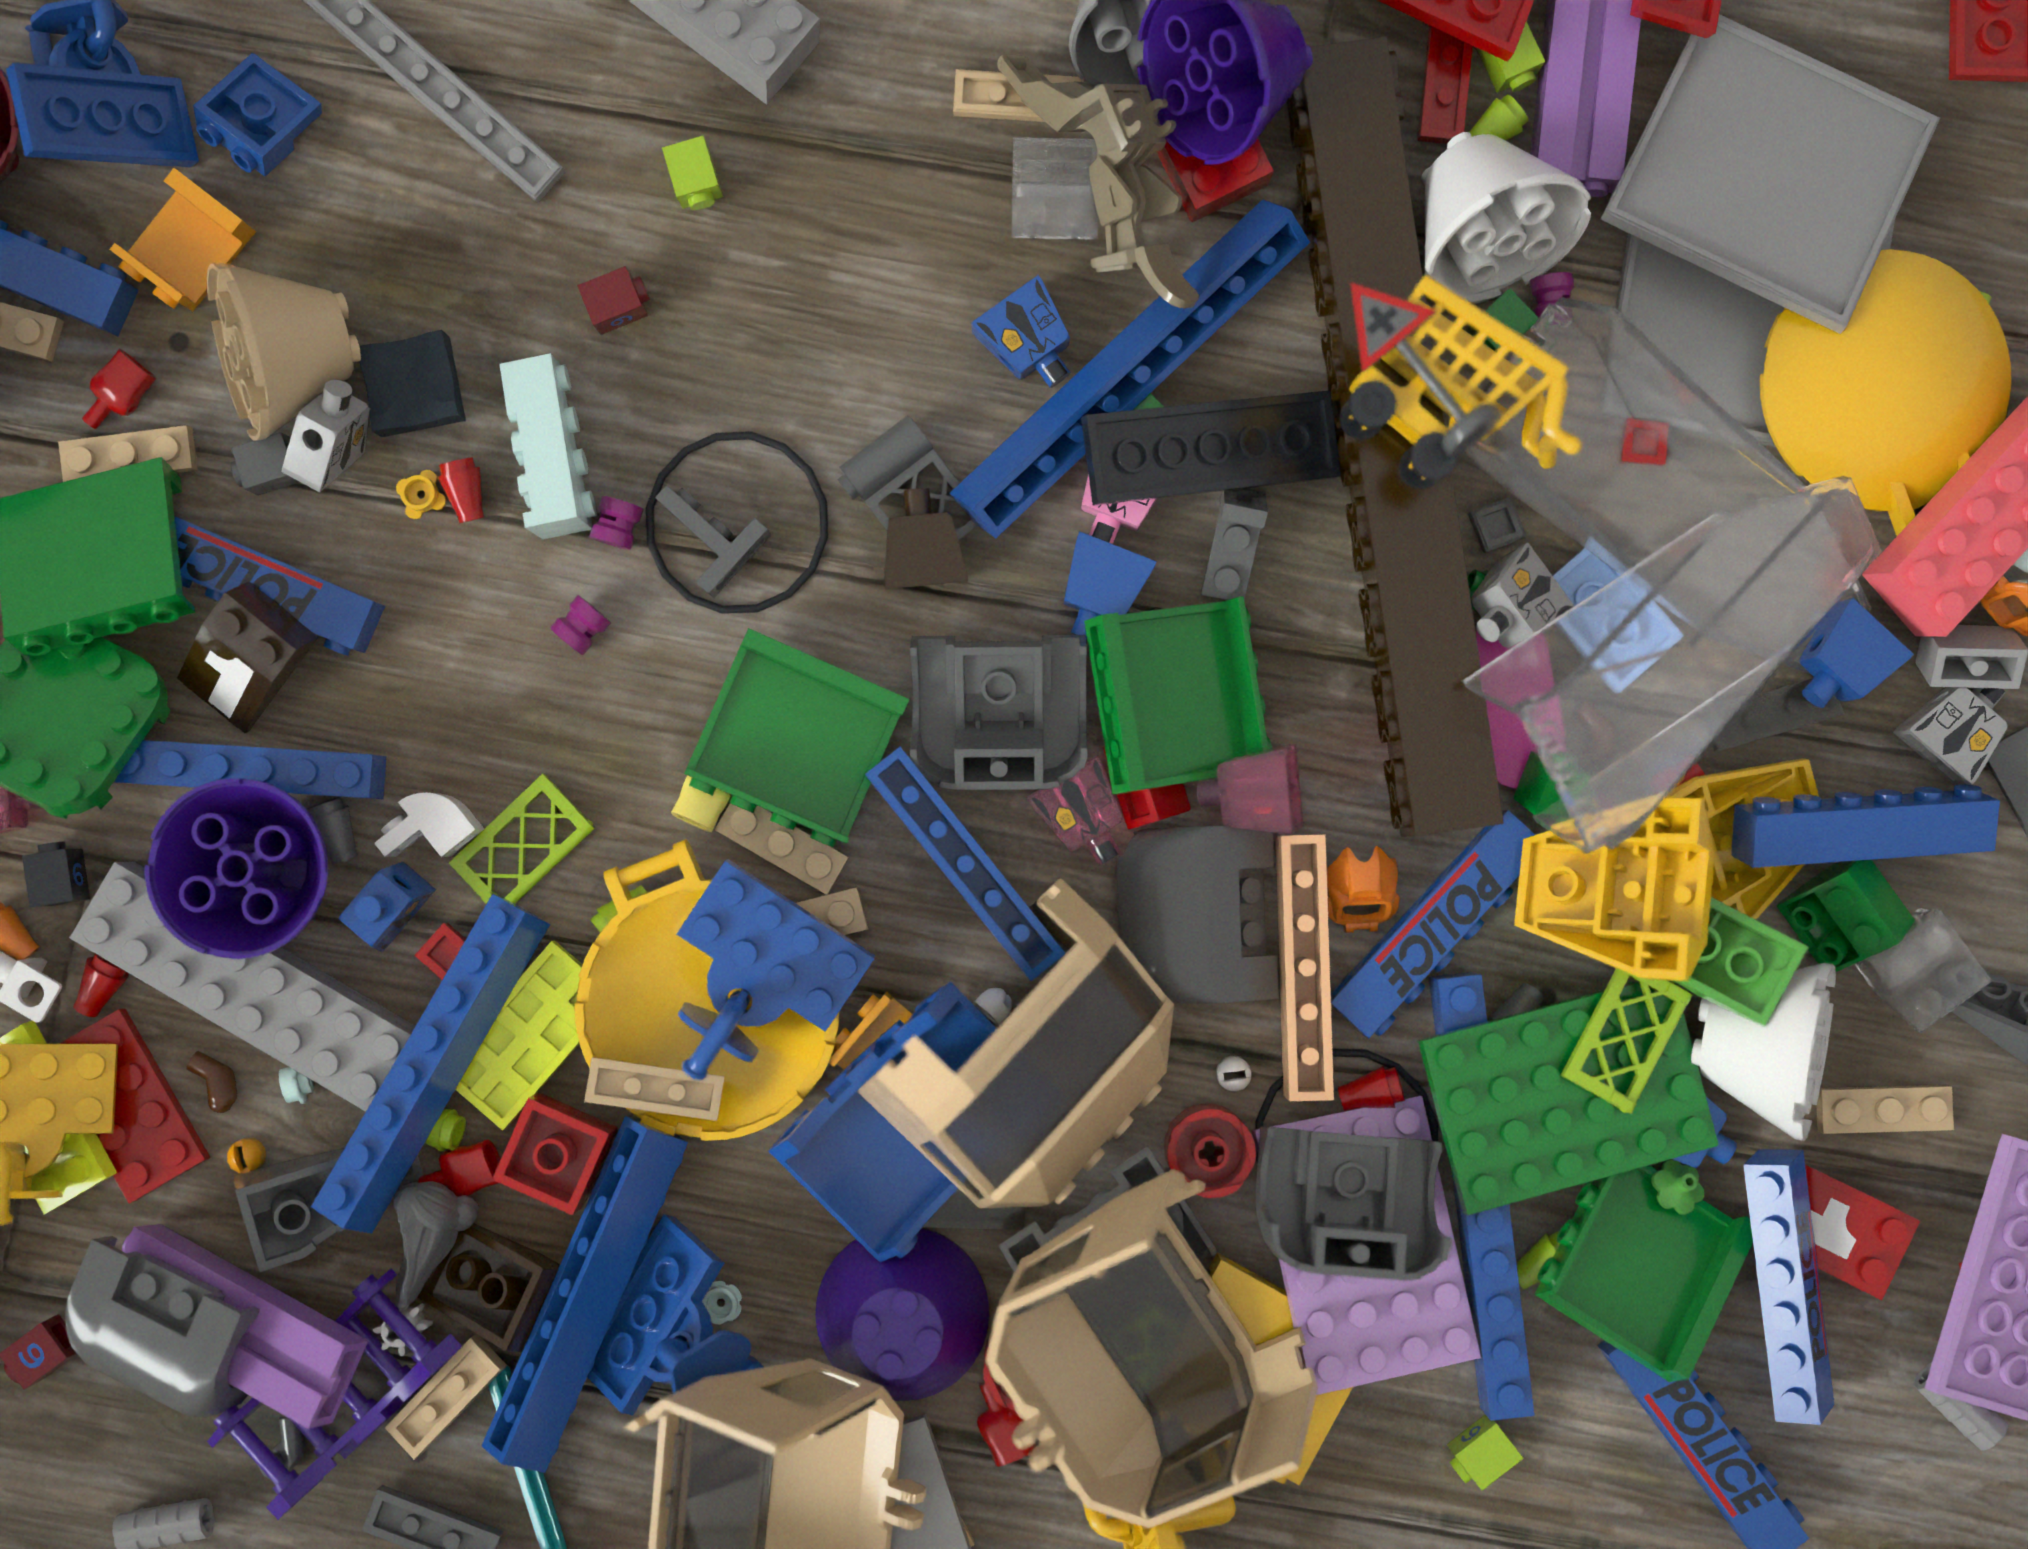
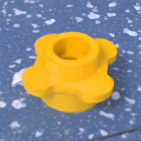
(409, 489)

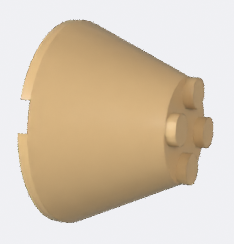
(277, 343)

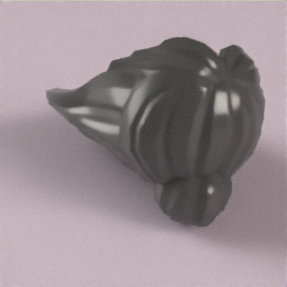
(429, 1227)

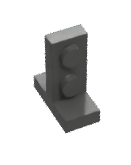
(715, 535)
(1234, 543)

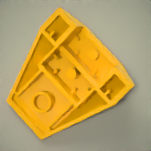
(1733, 881)
(1628, 904)

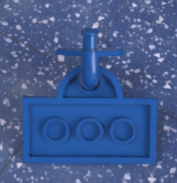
(90, 96)
(765, 953)
(659, 1316)

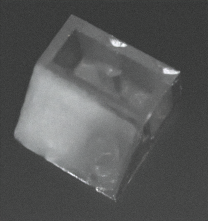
(1053, 188)
(1925, 972)

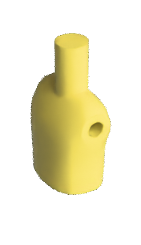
(699, 807)

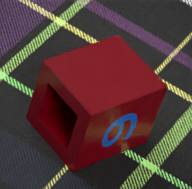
(614, 299)
(38, 1352)

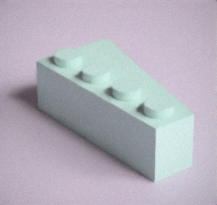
(547, 447)

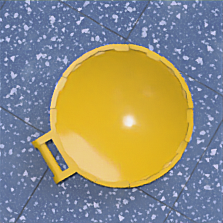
(1895, 393)
(644, 975)

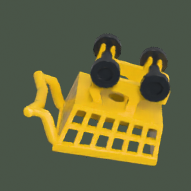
(1380, 401)

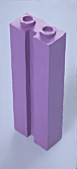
(1586, 90)
(288, 1353)

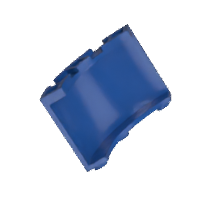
(858, 1159)

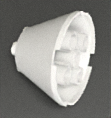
(1497, 216)
(1773, 1066)

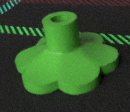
(1677, 1186)

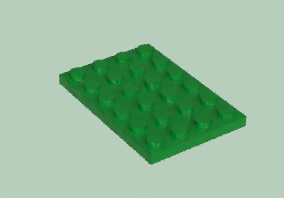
(1528, 1131)

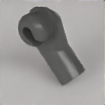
(292, 1444)

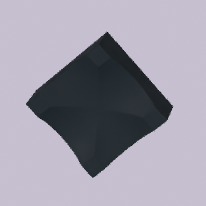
(411, 384)

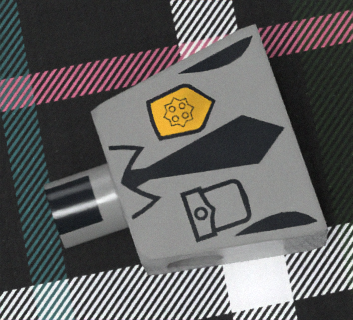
(327, 436)
(1518, 598)
(1956, 731)

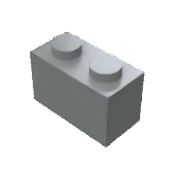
(1973, 658)

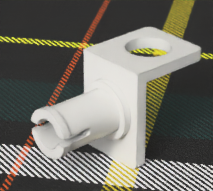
(18, 980)

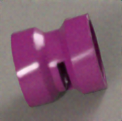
(1550, 288)
(616, 522)
(580, 625)

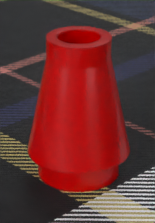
(463, 488)
(98, 985)
(1374, 1090)

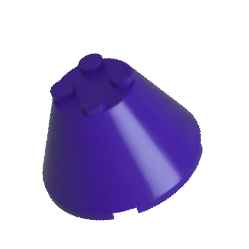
(1220, 70)
(236, 868)
(904, 1319)

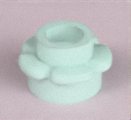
(294, 1085)
(732, 1298)

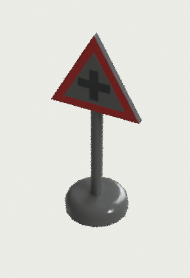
(1385, 324)

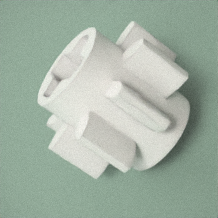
(415, 1316)

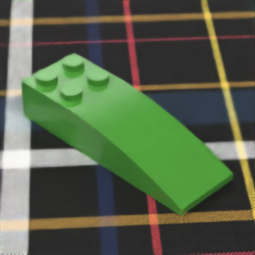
(1743, 964)

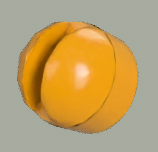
(253, 1154)

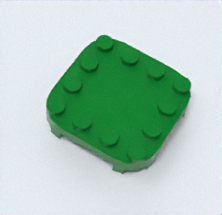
(74, 721)

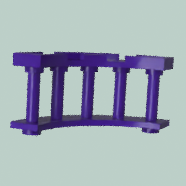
(367, 1413)

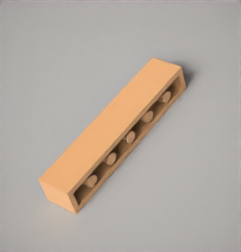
(1304, 968)

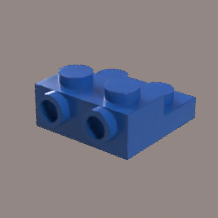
(255, 115)

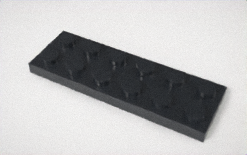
(1210, 447)

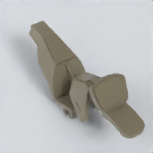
(1123, 187)

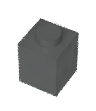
(260, 464)

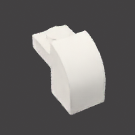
(436, 816)

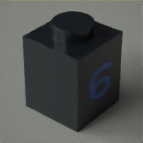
(55, 875)

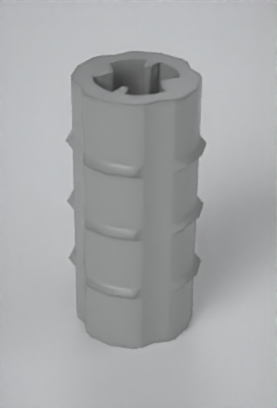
(1976, 1423)
(164, 1525)

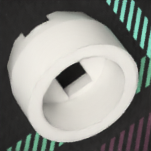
(994, 1004)
(1233, 1064)

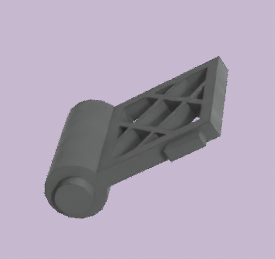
(892, 462)

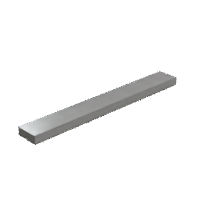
(443, 93)

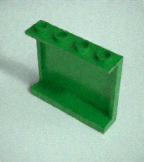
(90, 558)
(1176, 692)
(794, 738)
(1645, 1271)

